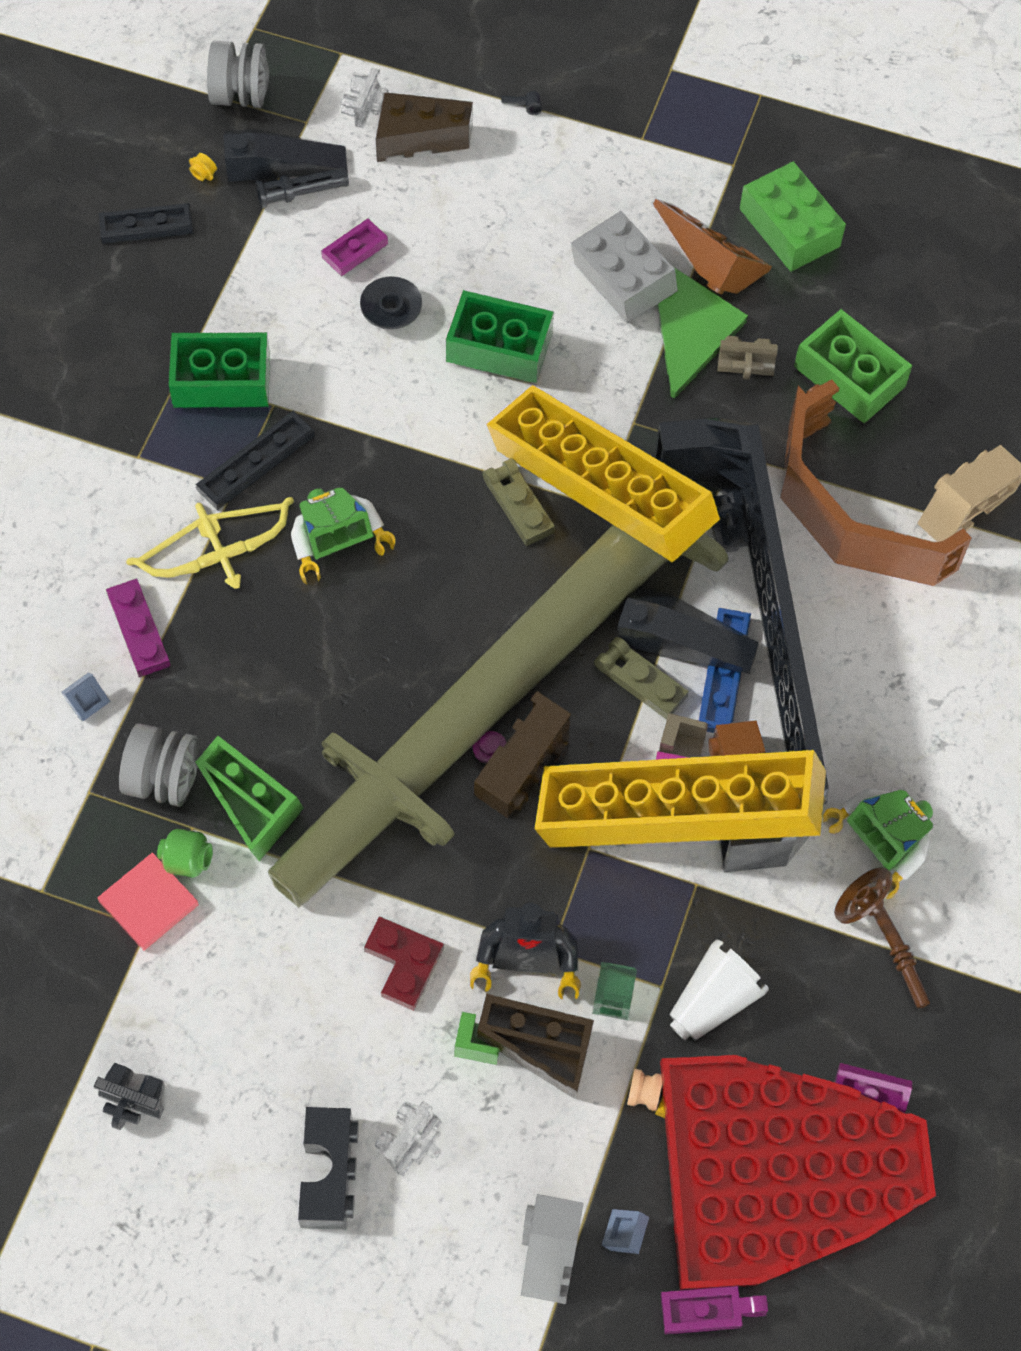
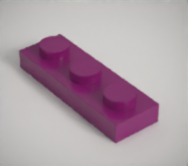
(138, 627)

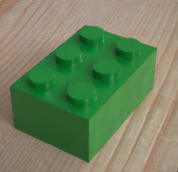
(499, 336)
(219, 369)

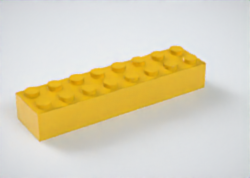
(604, 473)
(682, 800)

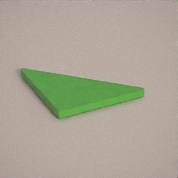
(692, 329)

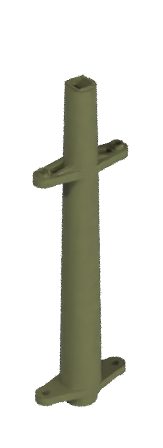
(473, 705)

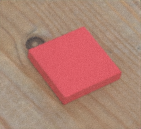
(148, 901)

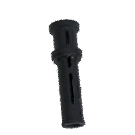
(288, 188)

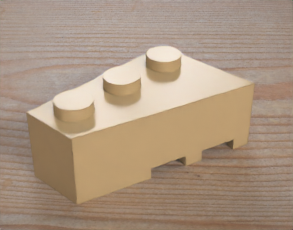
(971, 491)

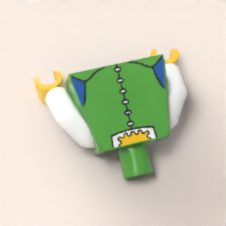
(333, 523)
(890, 827)

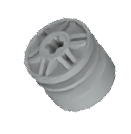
(237, 74)
(159, 764)

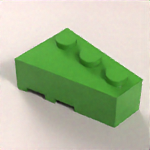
(249, 795)

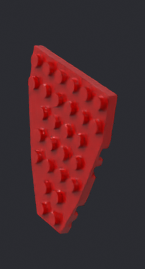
(780, 1168)

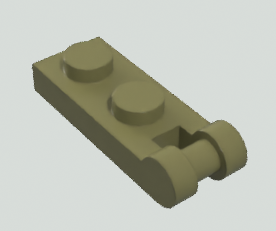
(519, 502)
(641, 678)

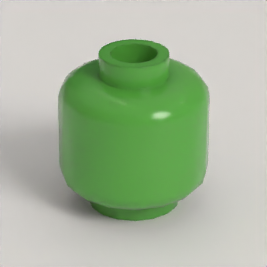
(185, 853)

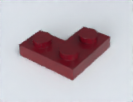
(412, 957)

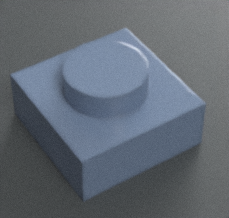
(85, 696)
(625, 1231)

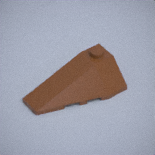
(711, 255)

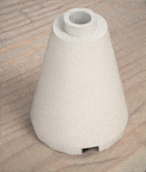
(715, 993)

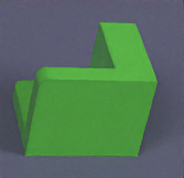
(469, 1046)

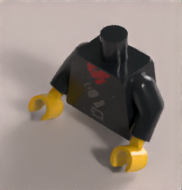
(528, 942)

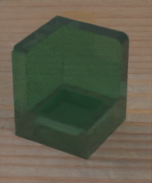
(614, 991)

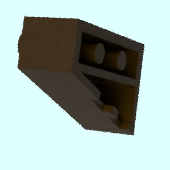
(422, 124)
(521, 761)
(538, 1039)

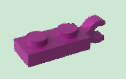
(708, 1309)

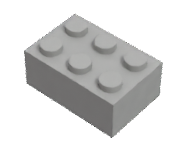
(624, 266)

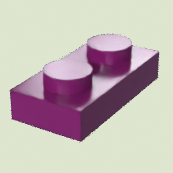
(354, 247)
(876, 1085)

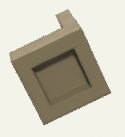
(683, 736)

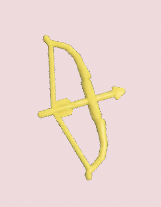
(209, 528)

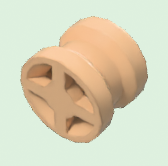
(645, 1090)

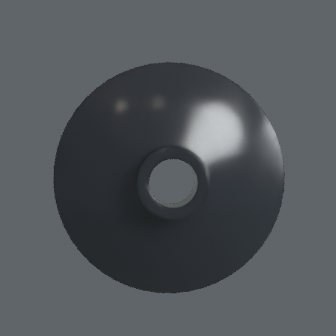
(391, 293)

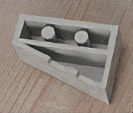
(551, 1239)

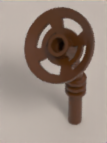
(871, 904)

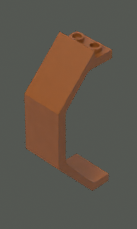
(839, 535)

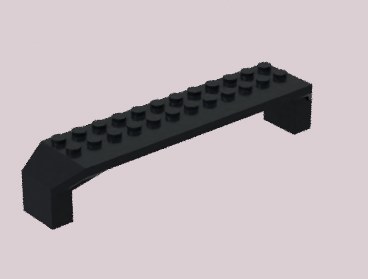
(733, 459)

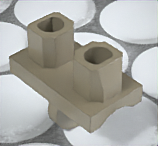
(747, 357)

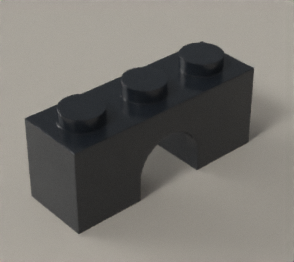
(327, 1201)

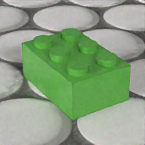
(792, 216)
(856, 361)

